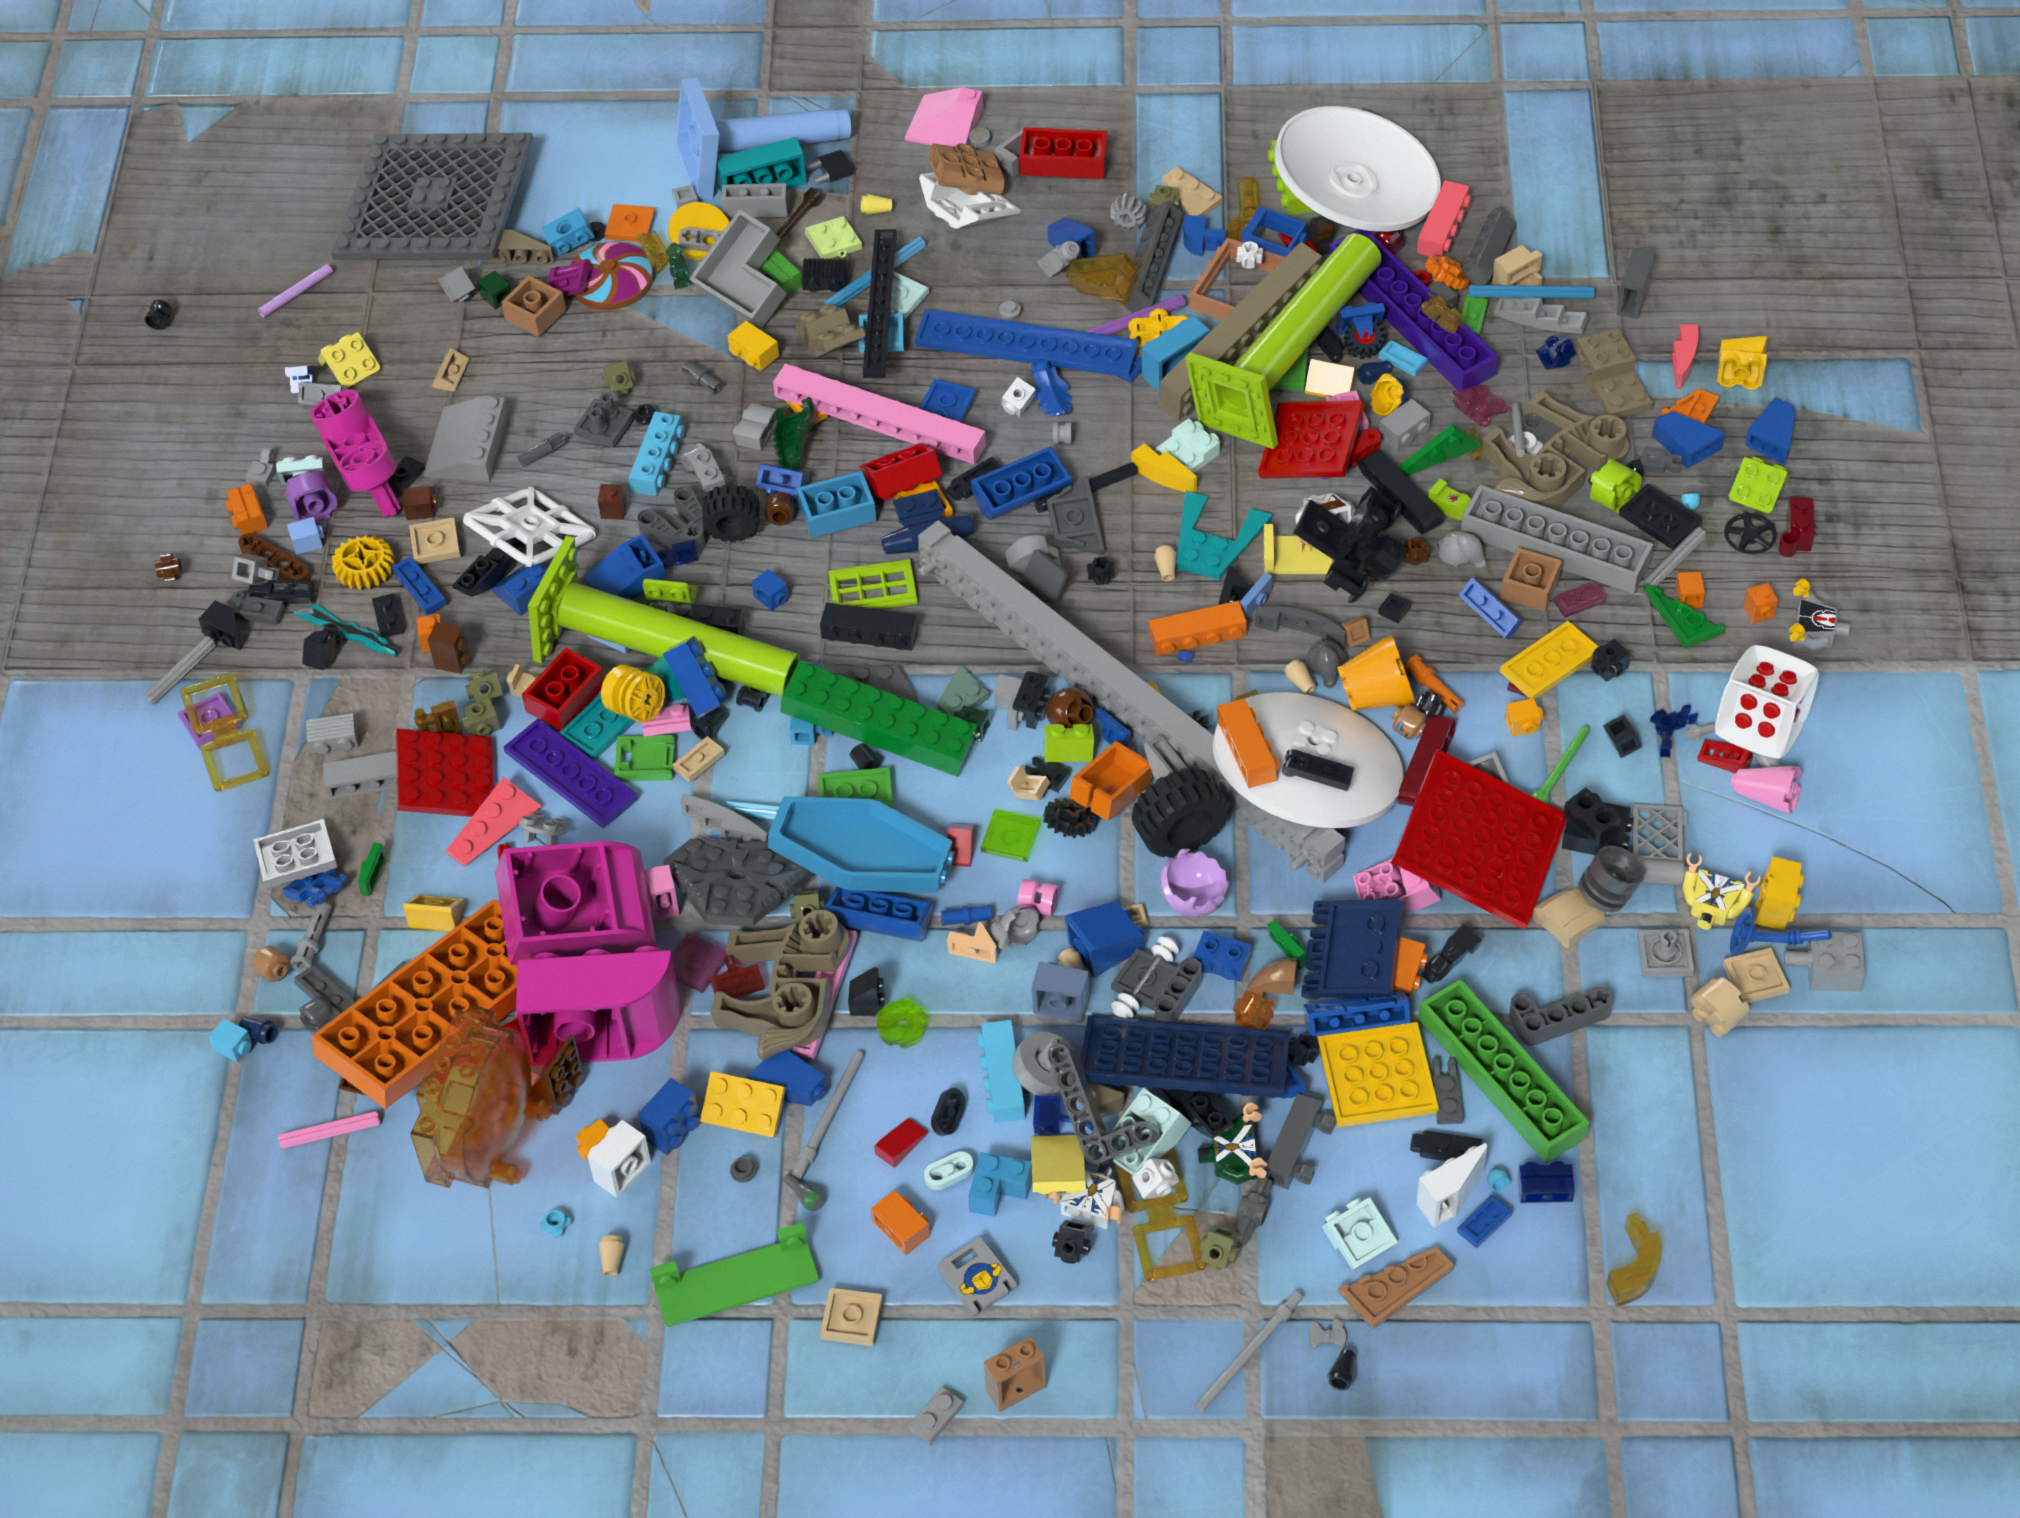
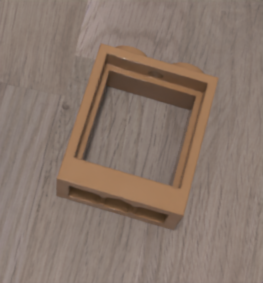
(1004, 1378)

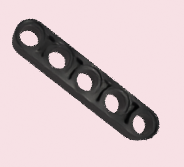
(1398, 488)

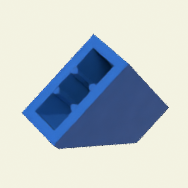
(1069, 230)
(1773, 431)
(1687, 437)
(801, 1080)

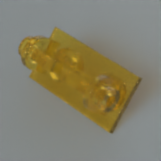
(654, 249)
(1437, 307)

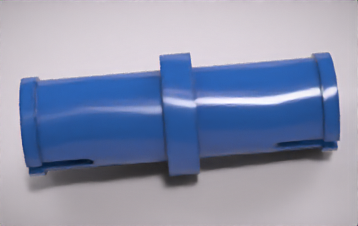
(966, 915)

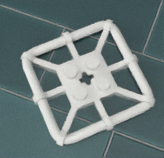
(528, 525)

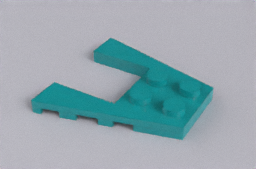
(1209, 553)

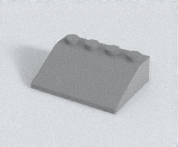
(468, 440)

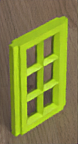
(873, 570)

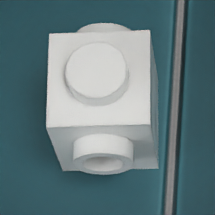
(1018, 397)

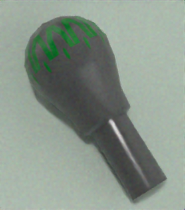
(809, 1196)

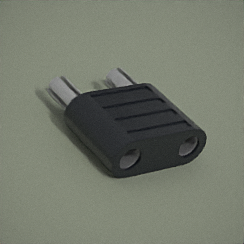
(833, 165)

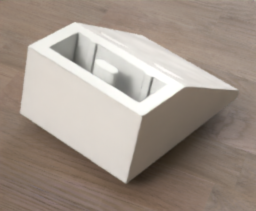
(1448, 1187)

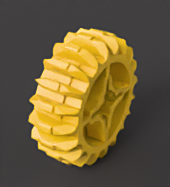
(377, 562)

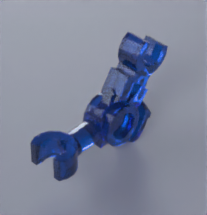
(1667, 724)

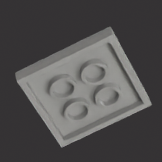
(294, 853)

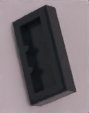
(405, 474)

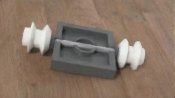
(1143, 977)

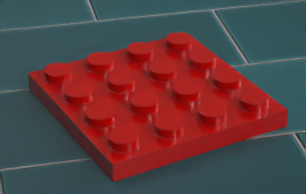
(1312, 439)
(442, 772)

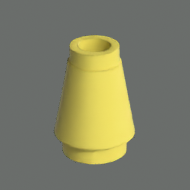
(875, 204)

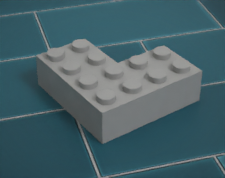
(732, 267)

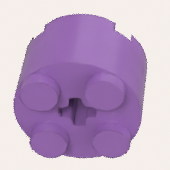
(311, 496)

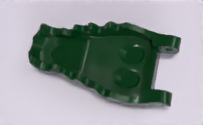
(792, 433)

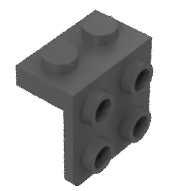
(1044, 578)

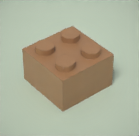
(533, 306)
(1531, 579)

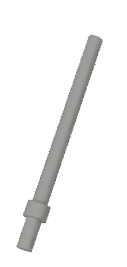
(808, 1153)
(1281, 1315)

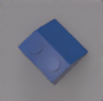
(520, 586)

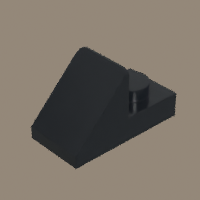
(1234, 587)

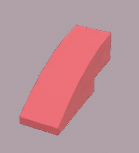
(1684, 353)

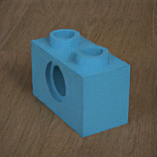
(568, 232)

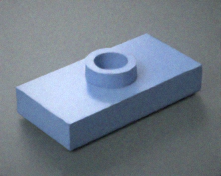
(1257, 595)

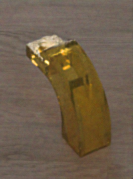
(1637, 1278)

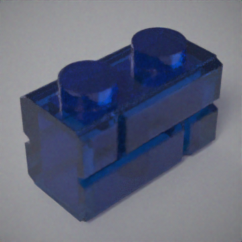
(1546, 1182)

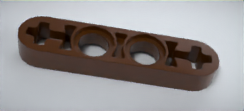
(277, 556)

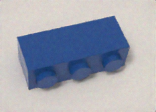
(695, 675)

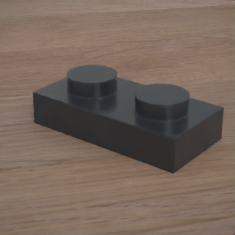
(387, 615)

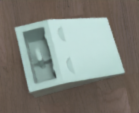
(1150, 1109)

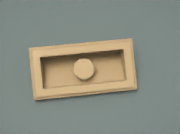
(450, 371)

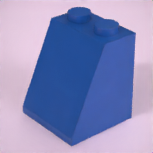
(1103, 936)

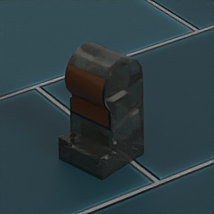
(1321, 233)

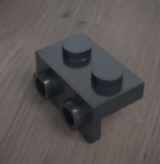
(1032, 697)

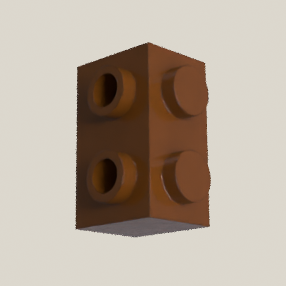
(449, 648)

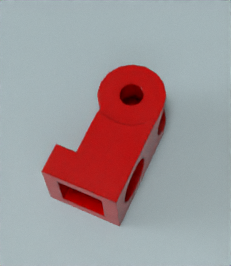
(1364, 445)

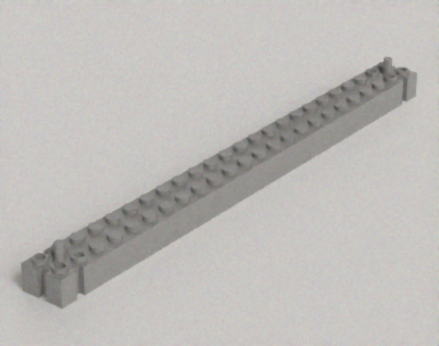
(1110, 686)

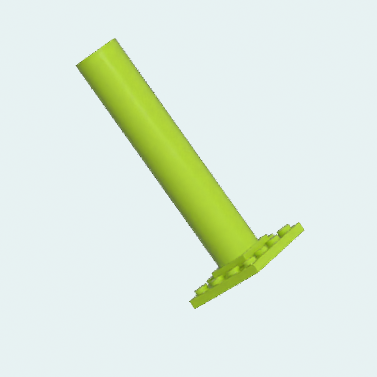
(1238, 395)
(567, 604)

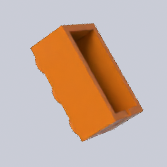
(1111, 781)

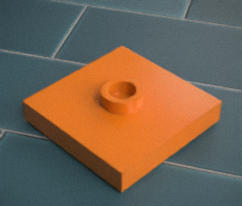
(629, 221)

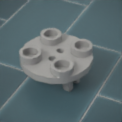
(539, 824)

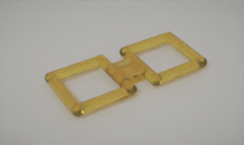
(224, 732)
(1161, 1218)

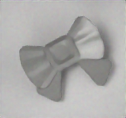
(1336, 1335)

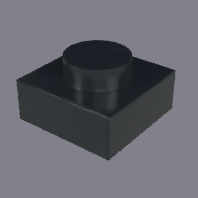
(1394, 608)

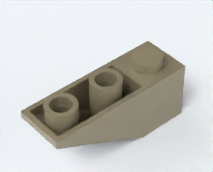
(522, 250)

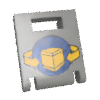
(978, 1279)

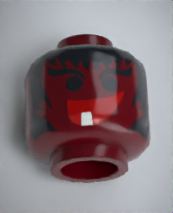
(1391, 240)

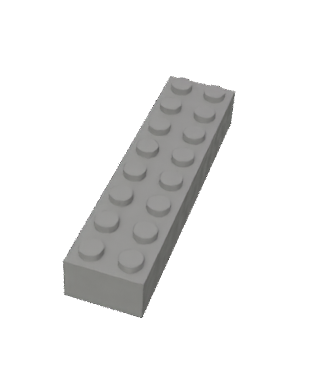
(1581, 545)

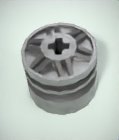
(1611, 878)

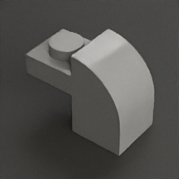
(1020, 552)
(1004, 696)

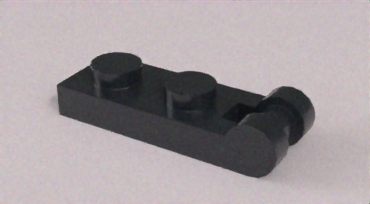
(1317, 769)

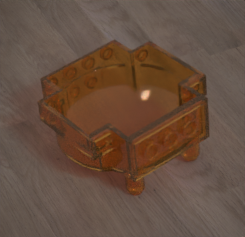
(475, 1102)

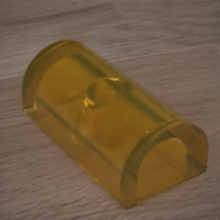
(1248, 196)

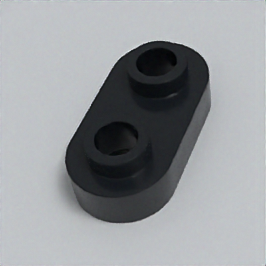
(946, 1115)

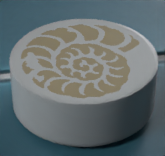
(979, 137)

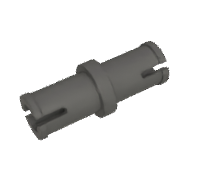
(702, 377)

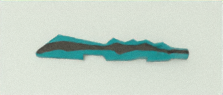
(320, 617)

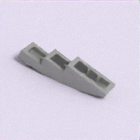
(1535, 314)
(722, 819)

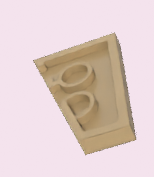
(1194, 196)

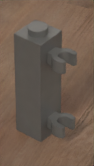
(1294, 1139)

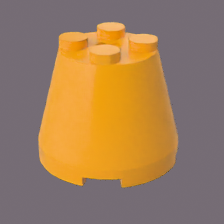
(1376, 678)

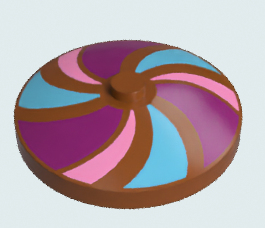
(617, 276)

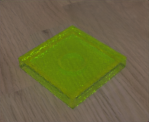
(1010, 835)

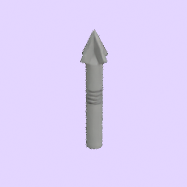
(1695, 732)

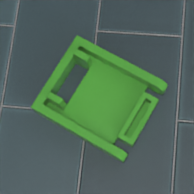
(650, 758)

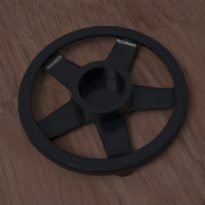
(1750, 533)

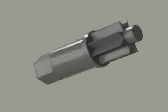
(546, 446)

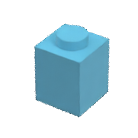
(230, 1040)

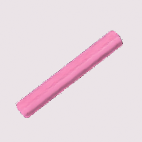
(329, 1129)

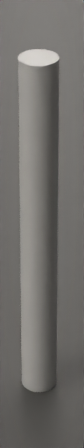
(1518, 430)

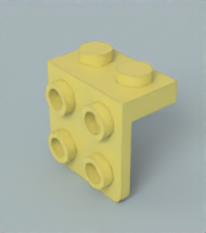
(349, 360)

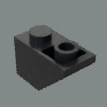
(221, 624)
(866, 994)

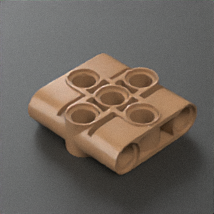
(966, 169)

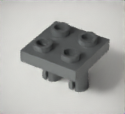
(604, 421)

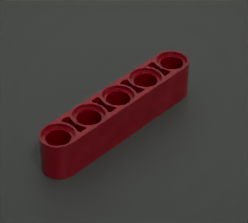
(1436, 735)

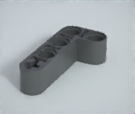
(1593, 1005)

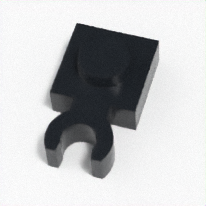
(1055, 773)

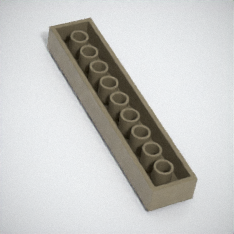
(1241, 325)

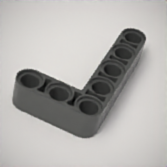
(1090, 1112)

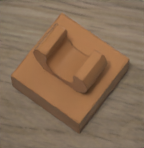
(1356, 631)

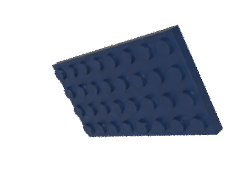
(1185, 1056)

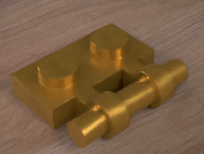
(443, 716)

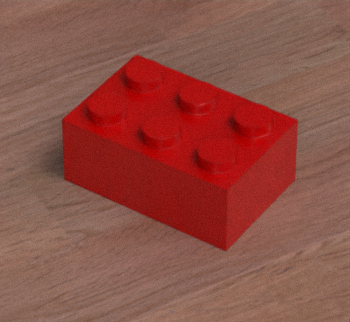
(901, 470)
(563, 689)

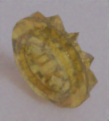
(1233, 227)

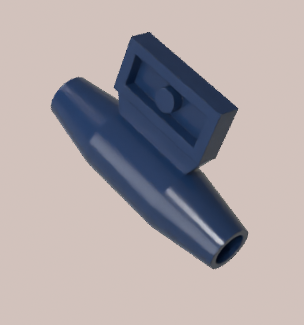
(916, 515)

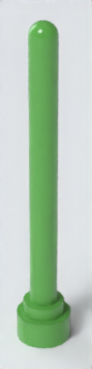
(1543, 793)

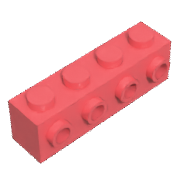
(1444, 219)

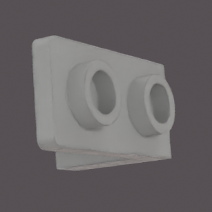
(1006, 155)

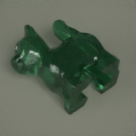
(678, 266)

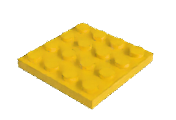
(1377, 1075)

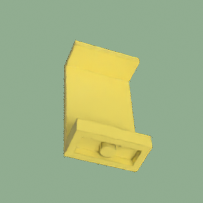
(1283, 556)

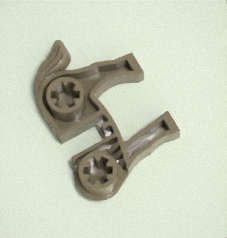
(1550, 475)
(797, 1006)

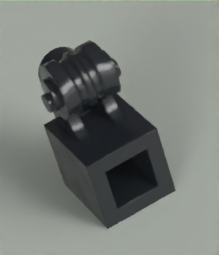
(321, 645)

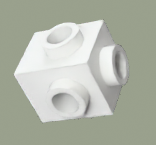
(1155, 1178)

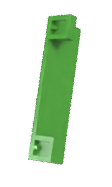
(735, 1279)

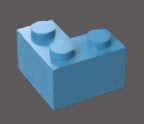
(997, 1177)

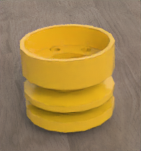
(633, 693)

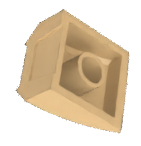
(1568, 916)

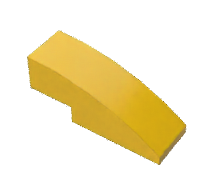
(1163, 469)

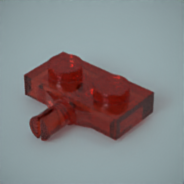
(737, 980)

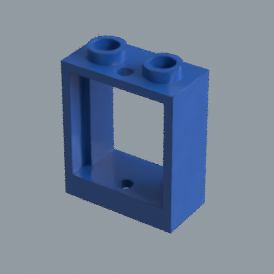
(1278, 222)

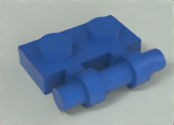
(315, 887)

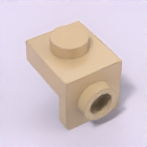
(1027, 786)

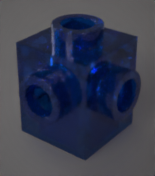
(1556, 352)

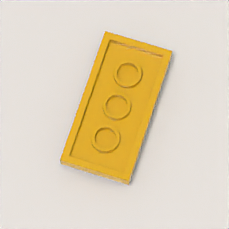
(1549, 660)

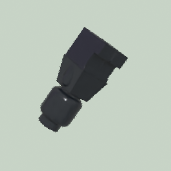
(1451, 955)

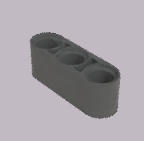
(1179, 982)

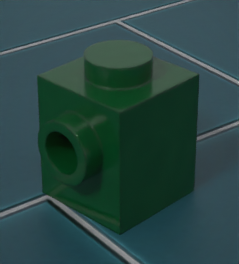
(494, 289)

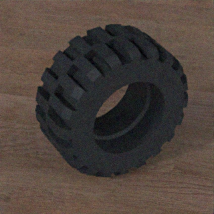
(1180, 812)

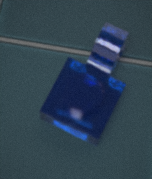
(680, 553)

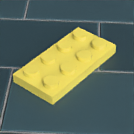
(1057, 1164)

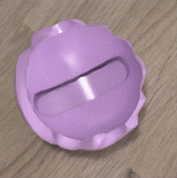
(1193, 884)

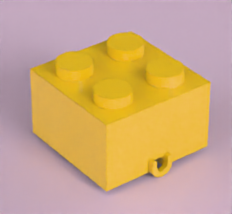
(1779, 893)

